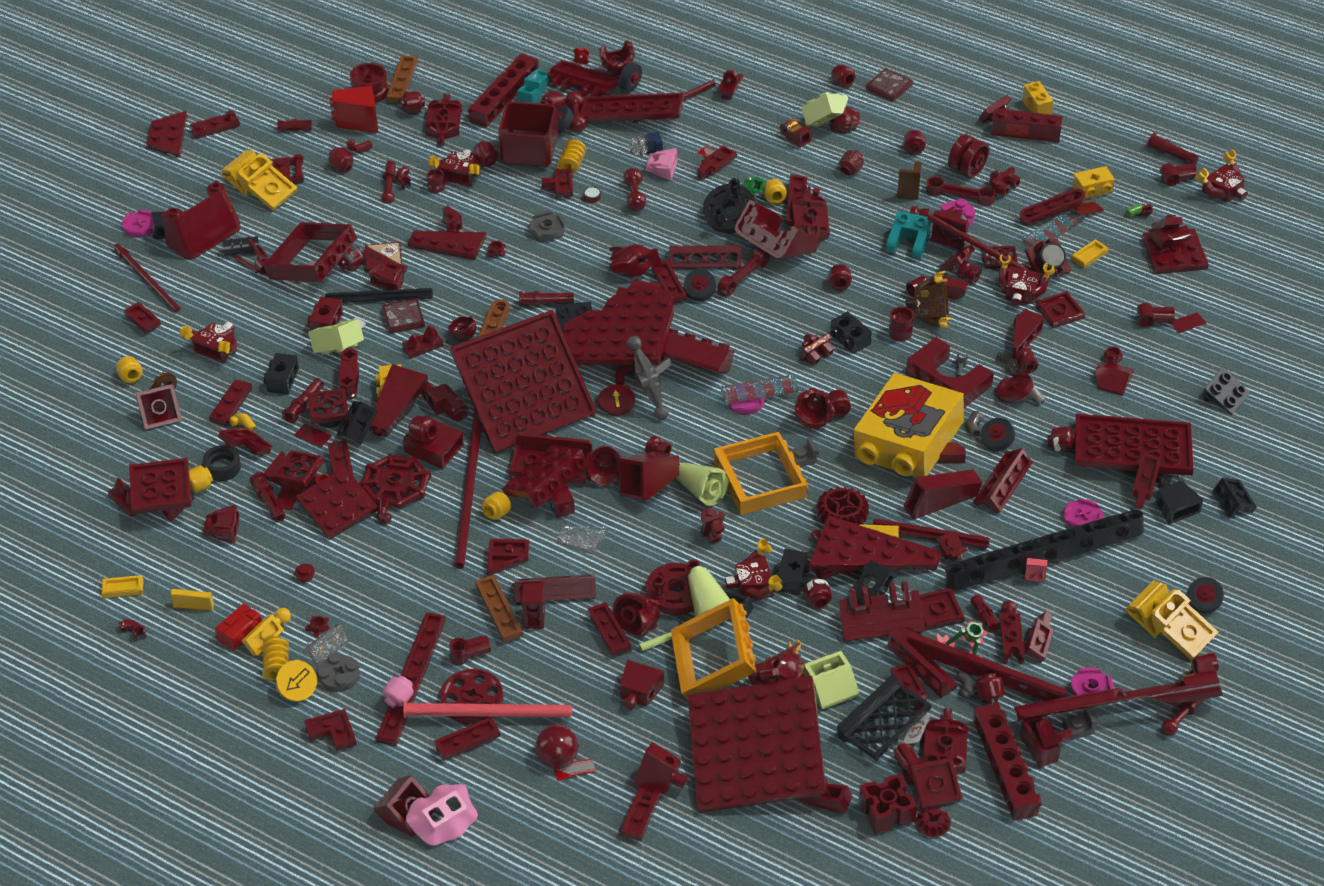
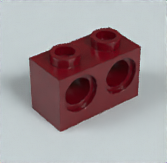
(533, 606)

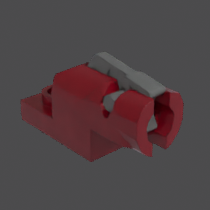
(444, 399)

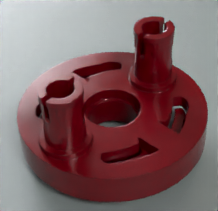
(669, 577)

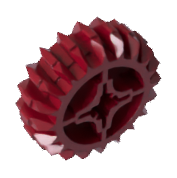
(843, 504)

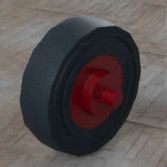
(630, 77)
(564, 118)
(699, 285)
(998, 434)
(1205, 595)

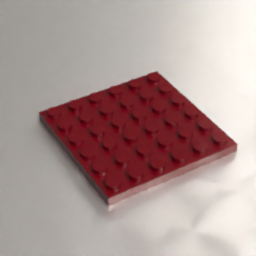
(523, 380)
(756, 744)

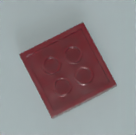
(1180, 258)
(160, 485)
(337, 503)

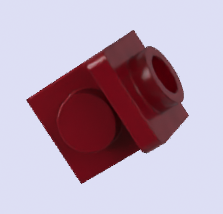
(452, 219)
(951, 546)

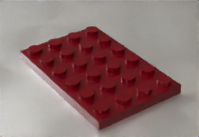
(1120, 441)

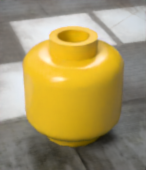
(774, 191)
(129, 369)
(200, 479)
(496, 505)

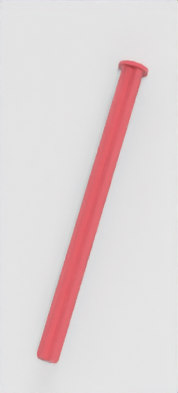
(491, 710)

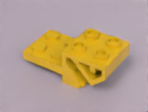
(257, 176)
(1173, 617)

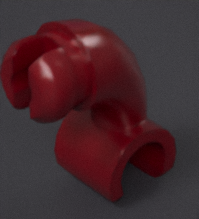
(402, 178)
(129, 624)

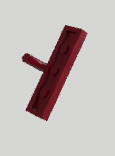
(796, 186)

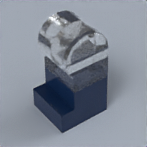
(646, 144)

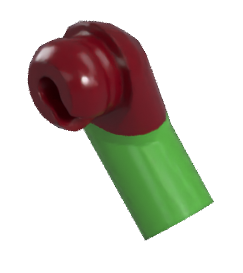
(1140, 209)

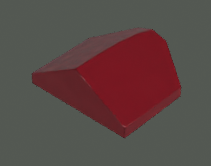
(1113, 378)

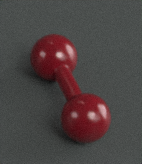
(574, 101)
(636, 200)

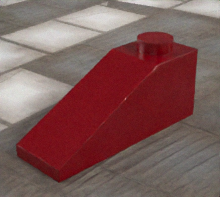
(1027, 328)

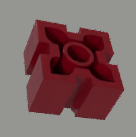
(887, 803)

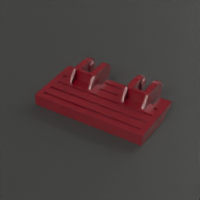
(590, 80)
(881, 616)

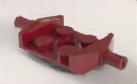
(440, 125)
(807, 203)
(946, 730)

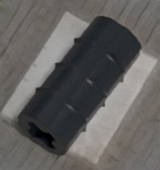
(239, 245)

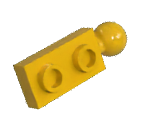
(268, 626)

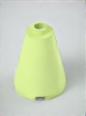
(703, 482)
(705, 590)

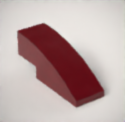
(836, 799)

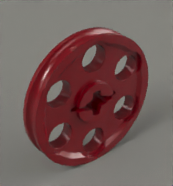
(470, 687)

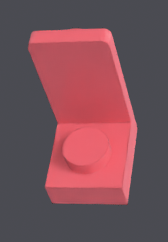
(1036, 570)

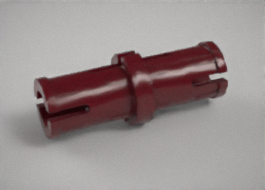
(294, 125)
(984, 613)

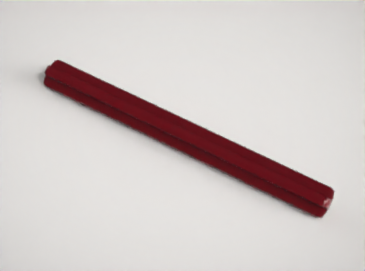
(933, 533)

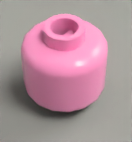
(397, 691)

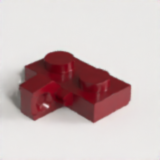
(560, 183)

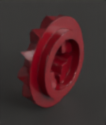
(931, 828)

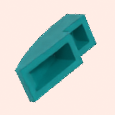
(533, 87)

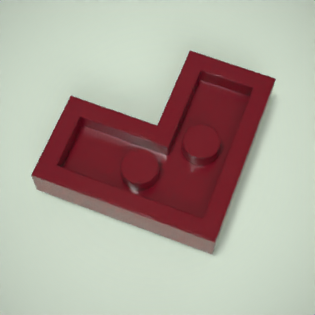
(245, 437)
(333, 724)

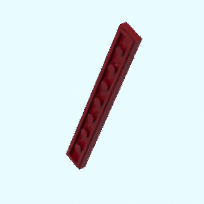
(978, 666)
(414, 671)

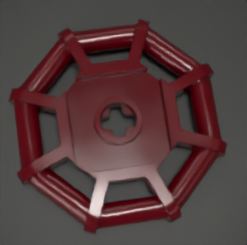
(399, 468)

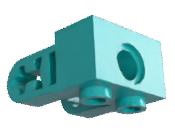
(910, 227)

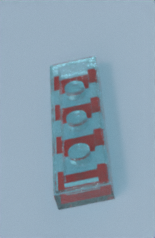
(1054, 228)
(759, 389)

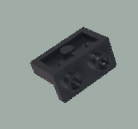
(1233, 497)

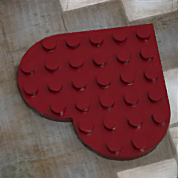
(603, 334)

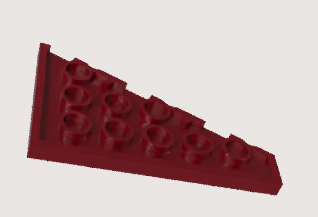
(851, 546)

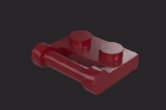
(283, 166)

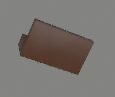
(909, 182)

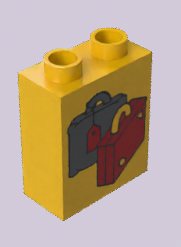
(908, 425)

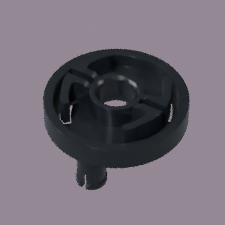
(721, 198)

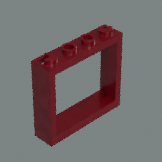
(278, 264)

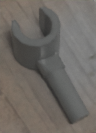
(960, 362)

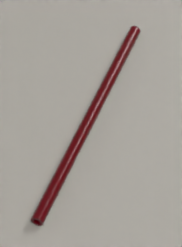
(468, 493)

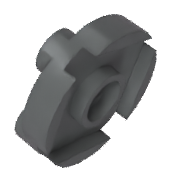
(555, 226)
(335, 663)

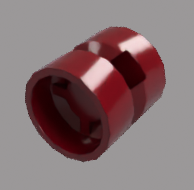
(901, 323)

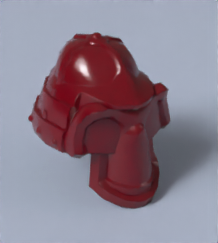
(636, 613)

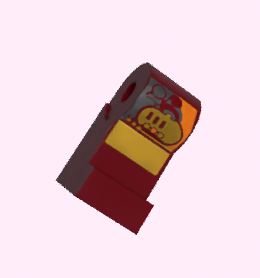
(795, 132)

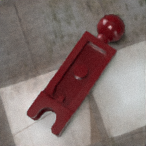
(1011, 632)

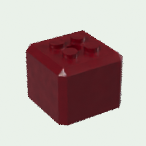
(528, 133)

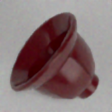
(603, 465)

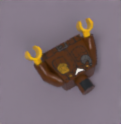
(931, 301)

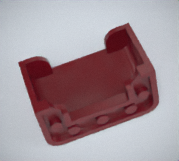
(202, 225)
(761, 228)

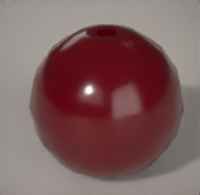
(556, 746)

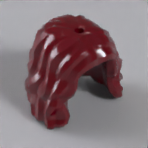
(621, 56)
(814, 412)

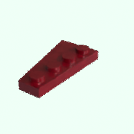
(451, 243)

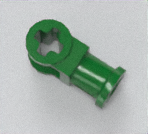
(758, 187)

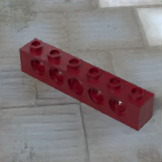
(502, 90)
(1007, 762)

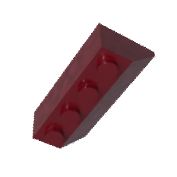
(697, 351)

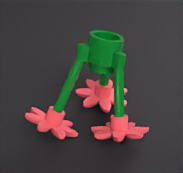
(971, 633)

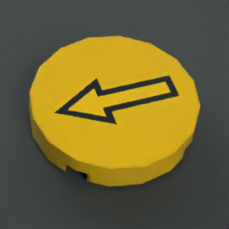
(296, 680)

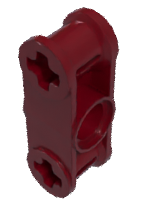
(349, 373)

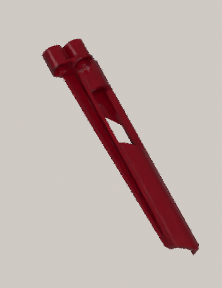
(1198, 685)

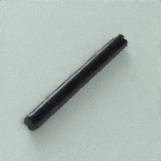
(381, 295)

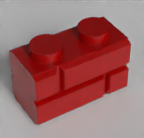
(237, 626)

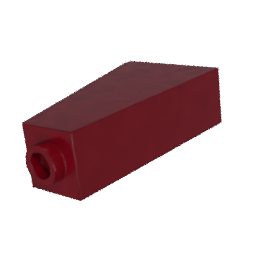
(397, 396)
(941, 491)

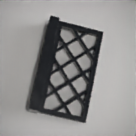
(868, 710)

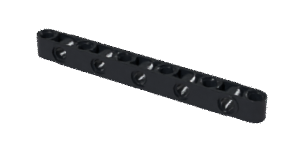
(1057, 547)

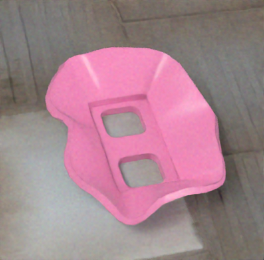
(452, 824)

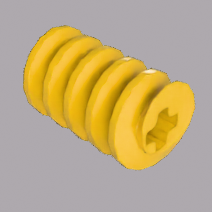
(572, 155)
(274, 656)

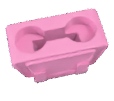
(663, 163)

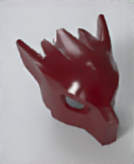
(628, 259)
(783, 666)

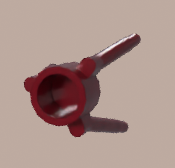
(259, 261)

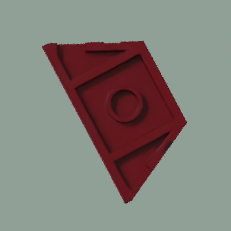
(168, 133)

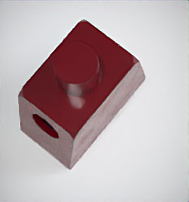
(640, 684)
(659, 770)

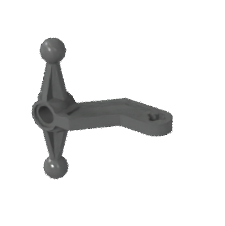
(648, 377)

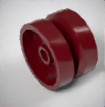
(370, 74)
(968, 155)

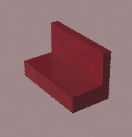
(1048, 734)

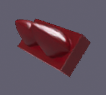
(422, 344)
(121, 496)

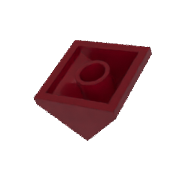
(158, 406)

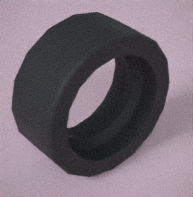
(222, 452)

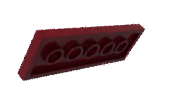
(632, 107)

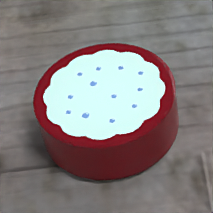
(592, 194)

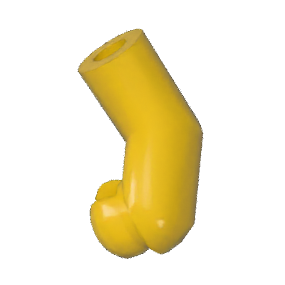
(242, 419)

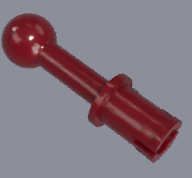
(389, 176)
(1170, 726)

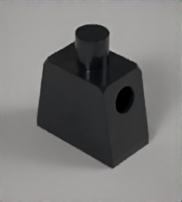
(1177, 501)

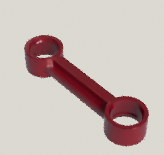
(960, 191)
(728, 284)

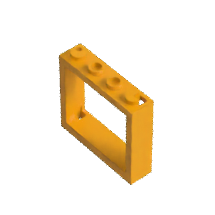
(753, 447)
(727, 675)

